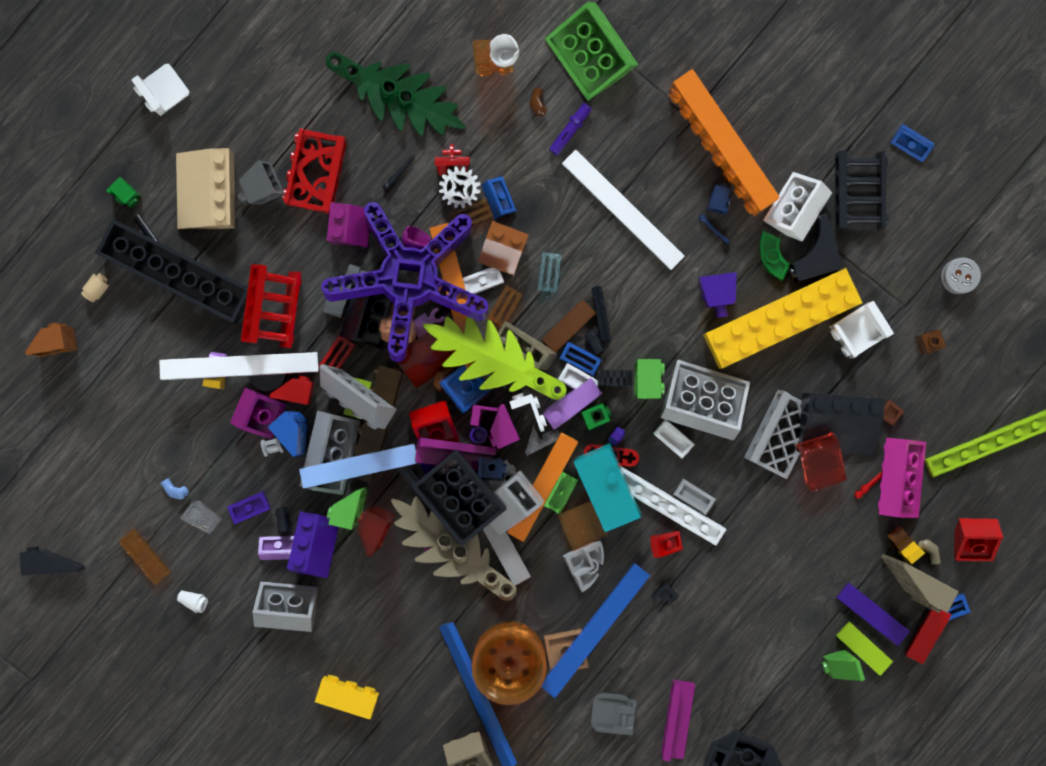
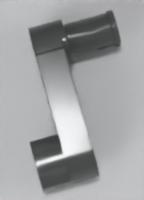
(338, 308)

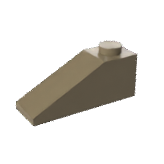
(541, 353)

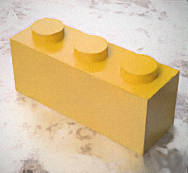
(347, 696)

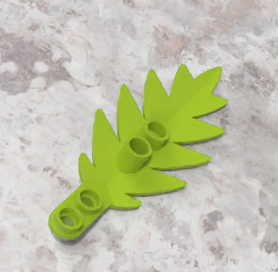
(491, 357)

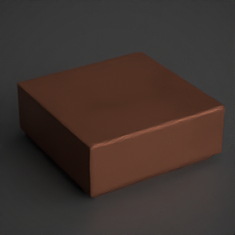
(891, 412)

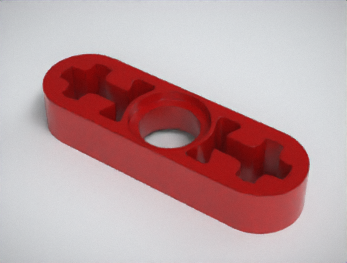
(617, 449)

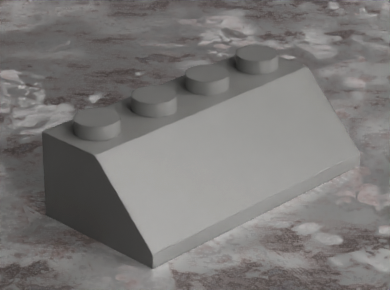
(356, 397)
(331, 441)

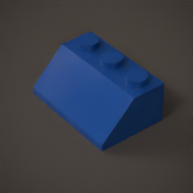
(291, 431)

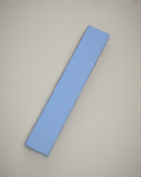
(358, 466)

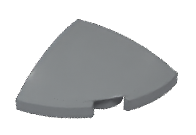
(584, 563)

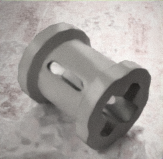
(271, 446)

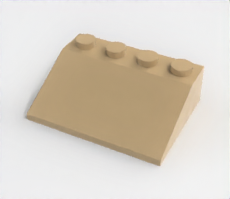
(205, 189)

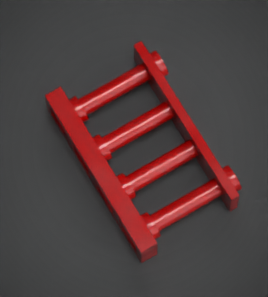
(254, 299)

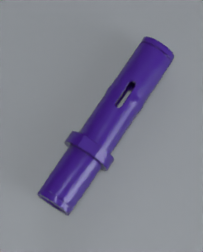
(575, 122)

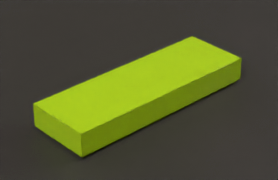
(864, 648)

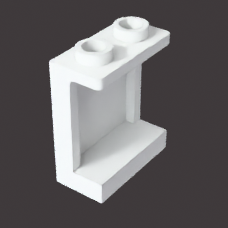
(861, 330)

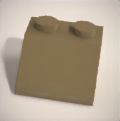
(468, 751)

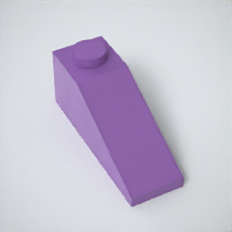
(572, 403)

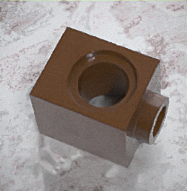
(930, 341)

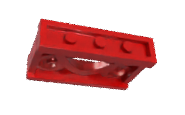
(336, 154)

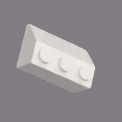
(798, 206)

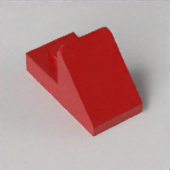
(666, 544)

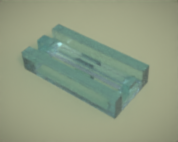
(551, 256)

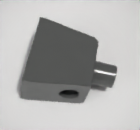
(260, 184)

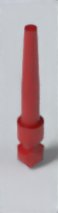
(865, 488)

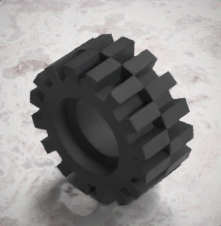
(615, 377)

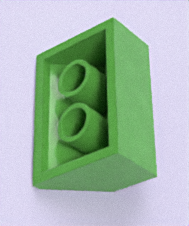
(348, 510)

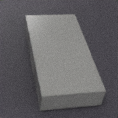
(694, 496)

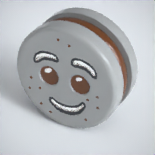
(960, 275)

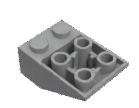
(519, 499)

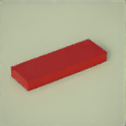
(927, 635)

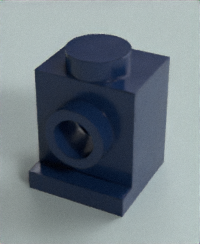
(719, 199)
(497, 474)

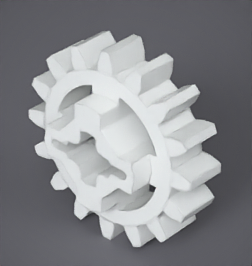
(453, 192)

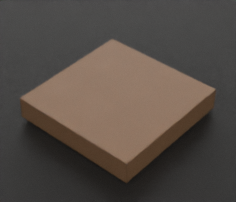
(558, 643)

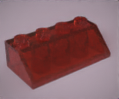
(374, 527)

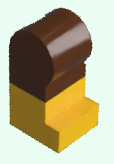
(905, 545)

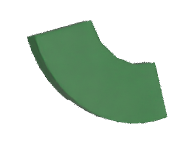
(771, 256)

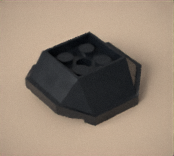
(741, 750)

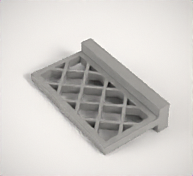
(766, 430)

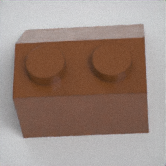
(503, 248)
(53, 340)

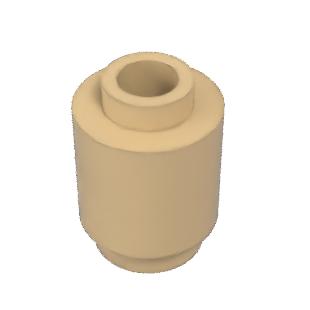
(95, 287)

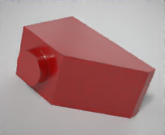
(295, 391)

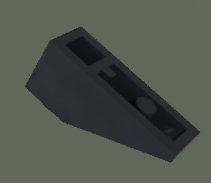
(42, 561)

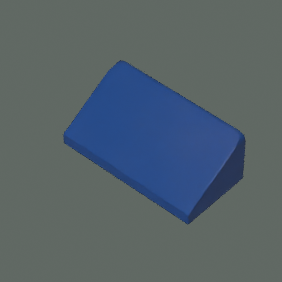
(912, 143)
(498, 197)

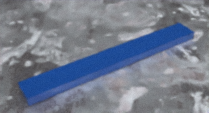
(594, 630)
(480, 701)

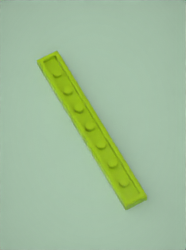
(986, 444)

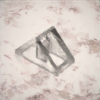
(201, 517)

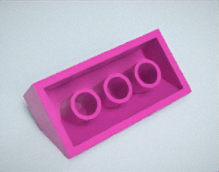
(902, 478)

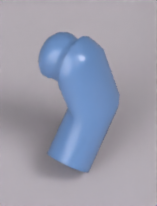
(174, 492)

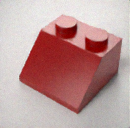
(434, 423)
(977, 539)

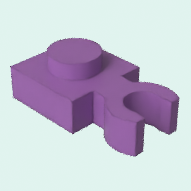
(419, 321)

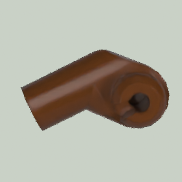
(536, 104)
(439, 376)

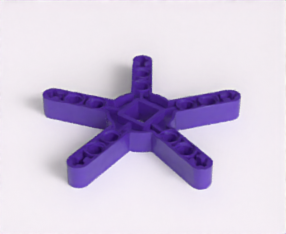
(409, 259)

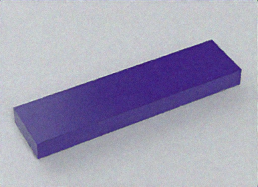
(873, 614)

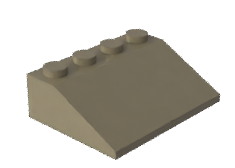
(921, 586)

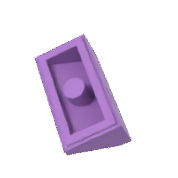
(275, 547)

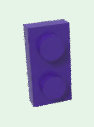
(249, 507)

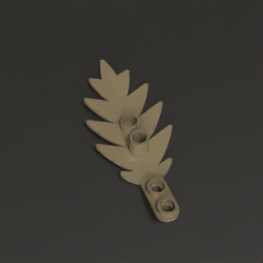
(461, 559)

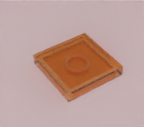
(582, 525)

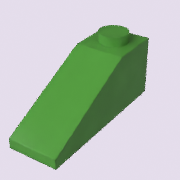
(842, 666)

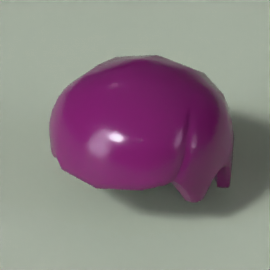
(415, 238)

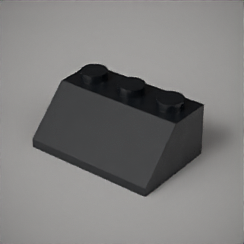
(364, 319)

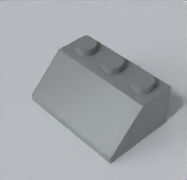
(285, 606)

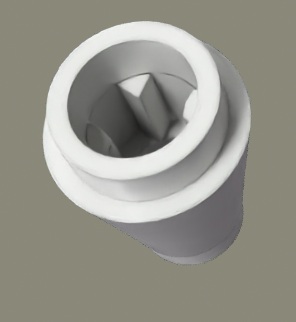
(193, 601)

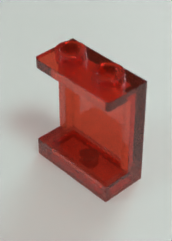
(822, 462)

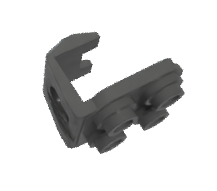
(613, 714)

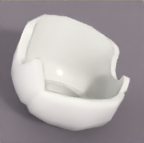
(504, 50)

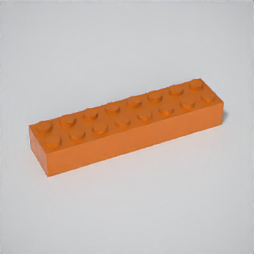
(723, 143)

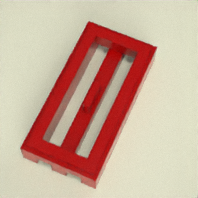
(332, 349)

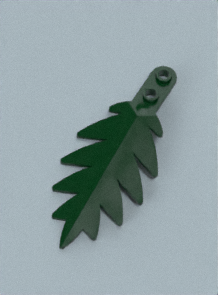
(399, 95)

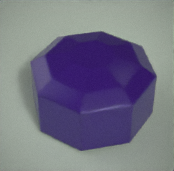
(478, 435)
(616, 436)

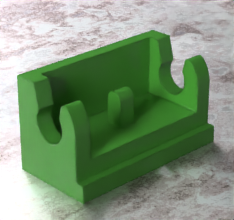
(561, 492)

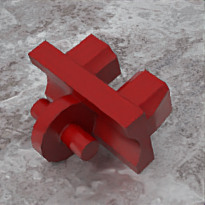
(444, 162)

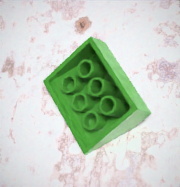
(591, 50)

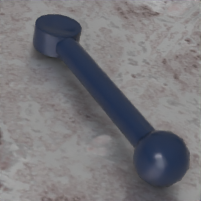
(702, 218)

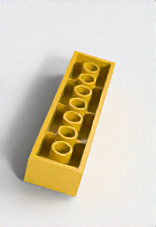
(782, 318)

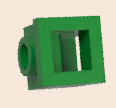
(124, 193)
(589, 419)

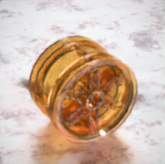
(522, 686)

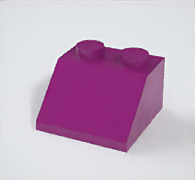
(347, 225)
(256, 413)
(503, 430)

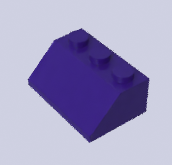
(312, 545)

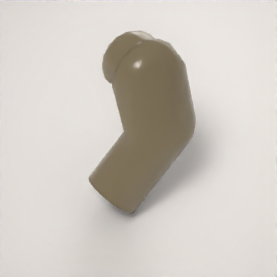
(932, 549)

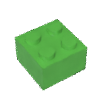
(648, 379)

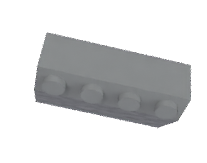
(705, 400)

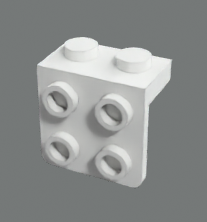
(161, 89)
(520, 400)

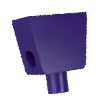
(718, 292)

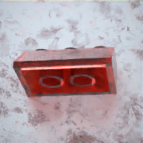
(423, 362)

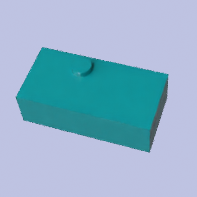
(607, 487)

